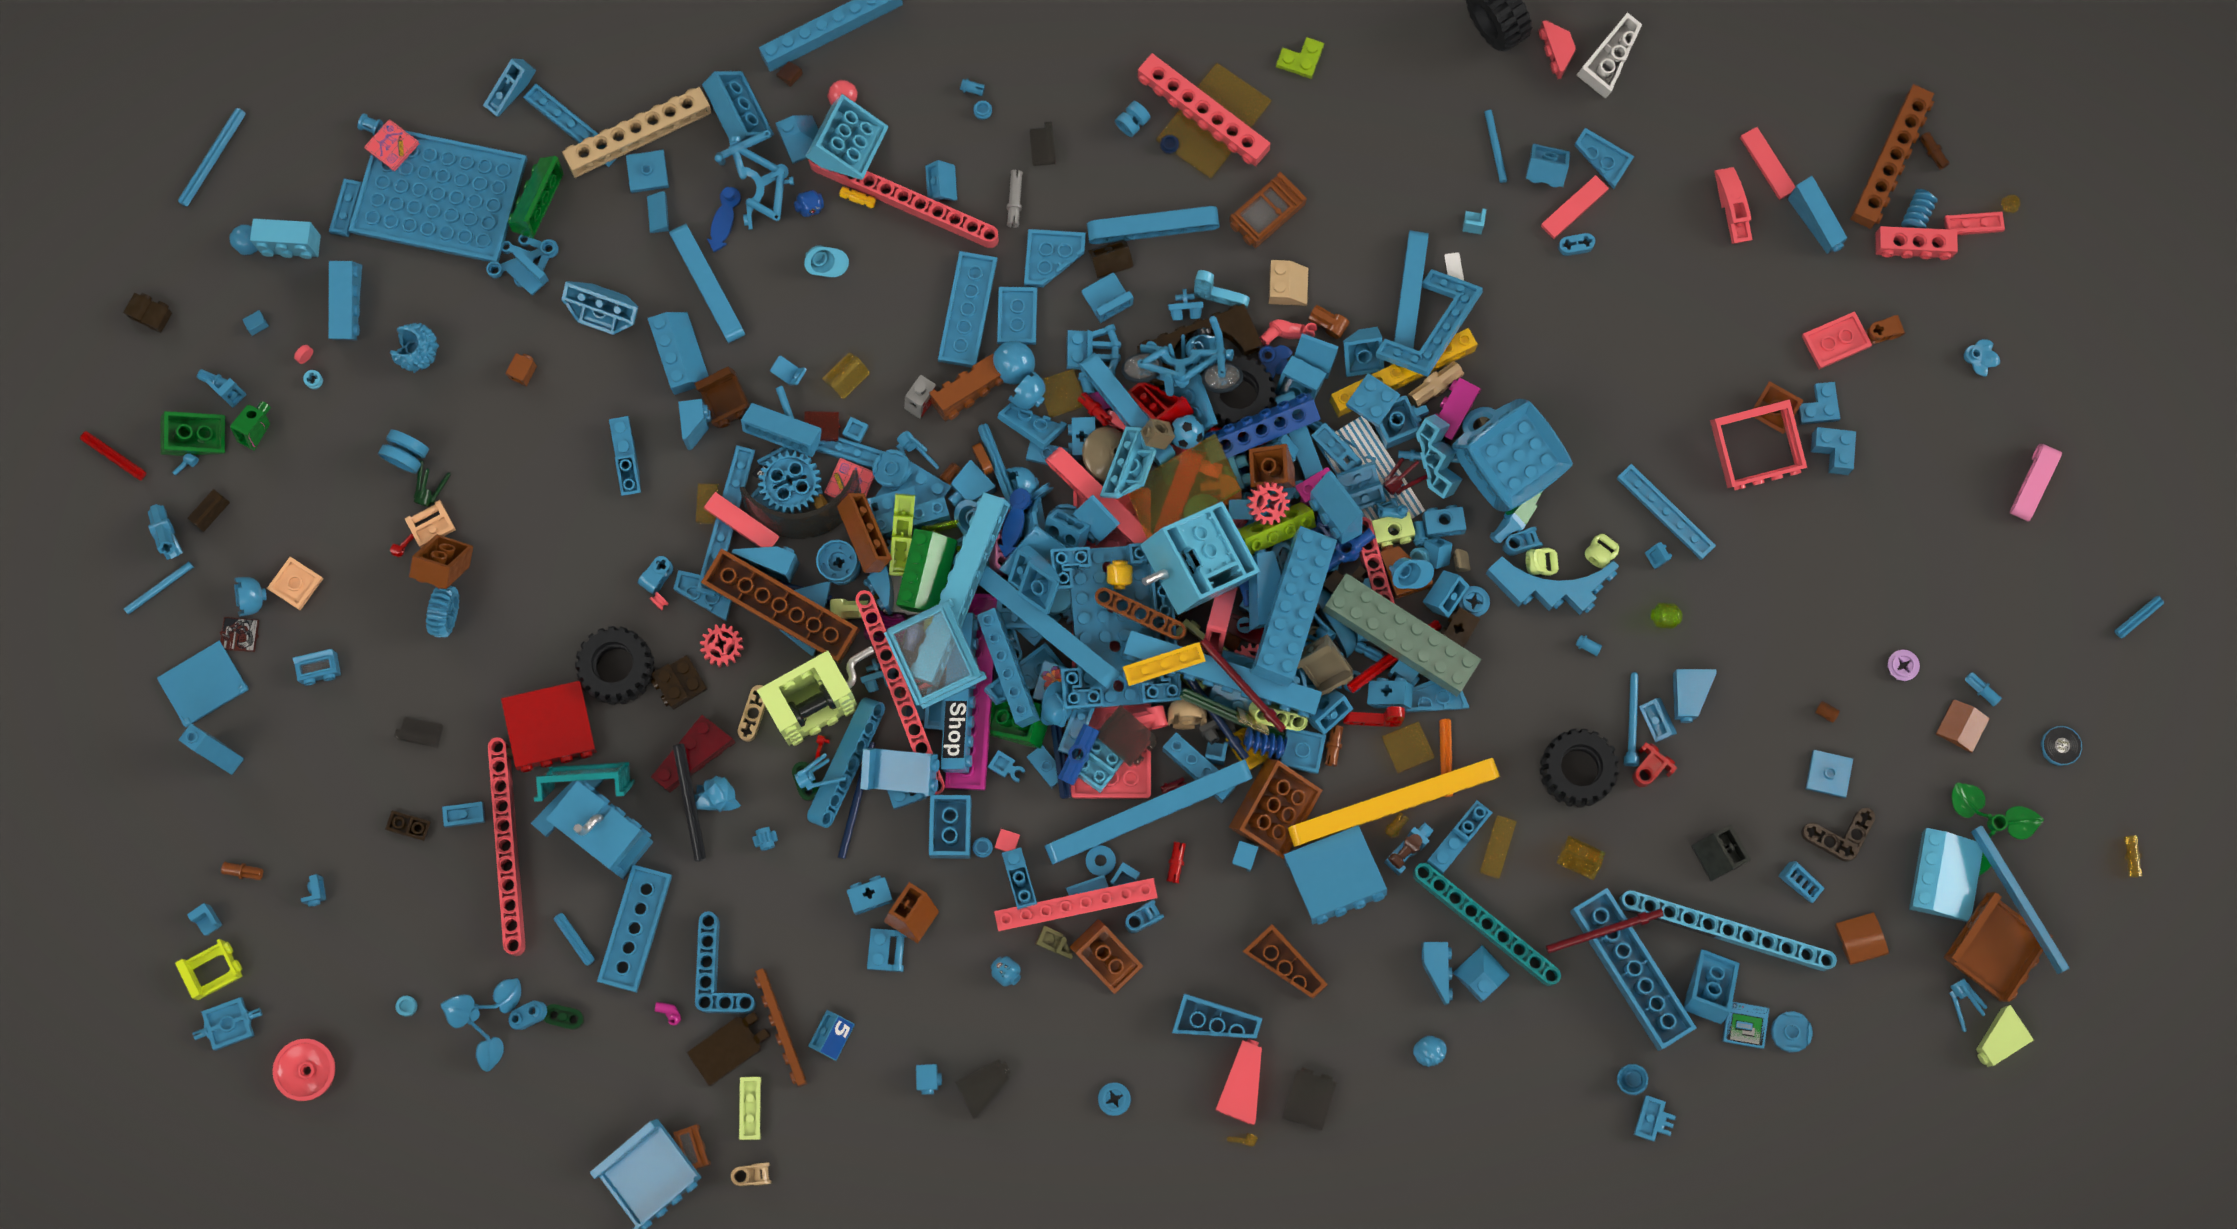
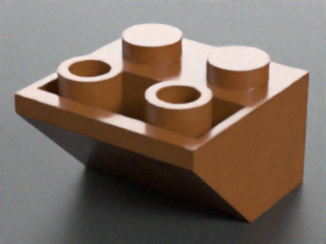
(912, 913)

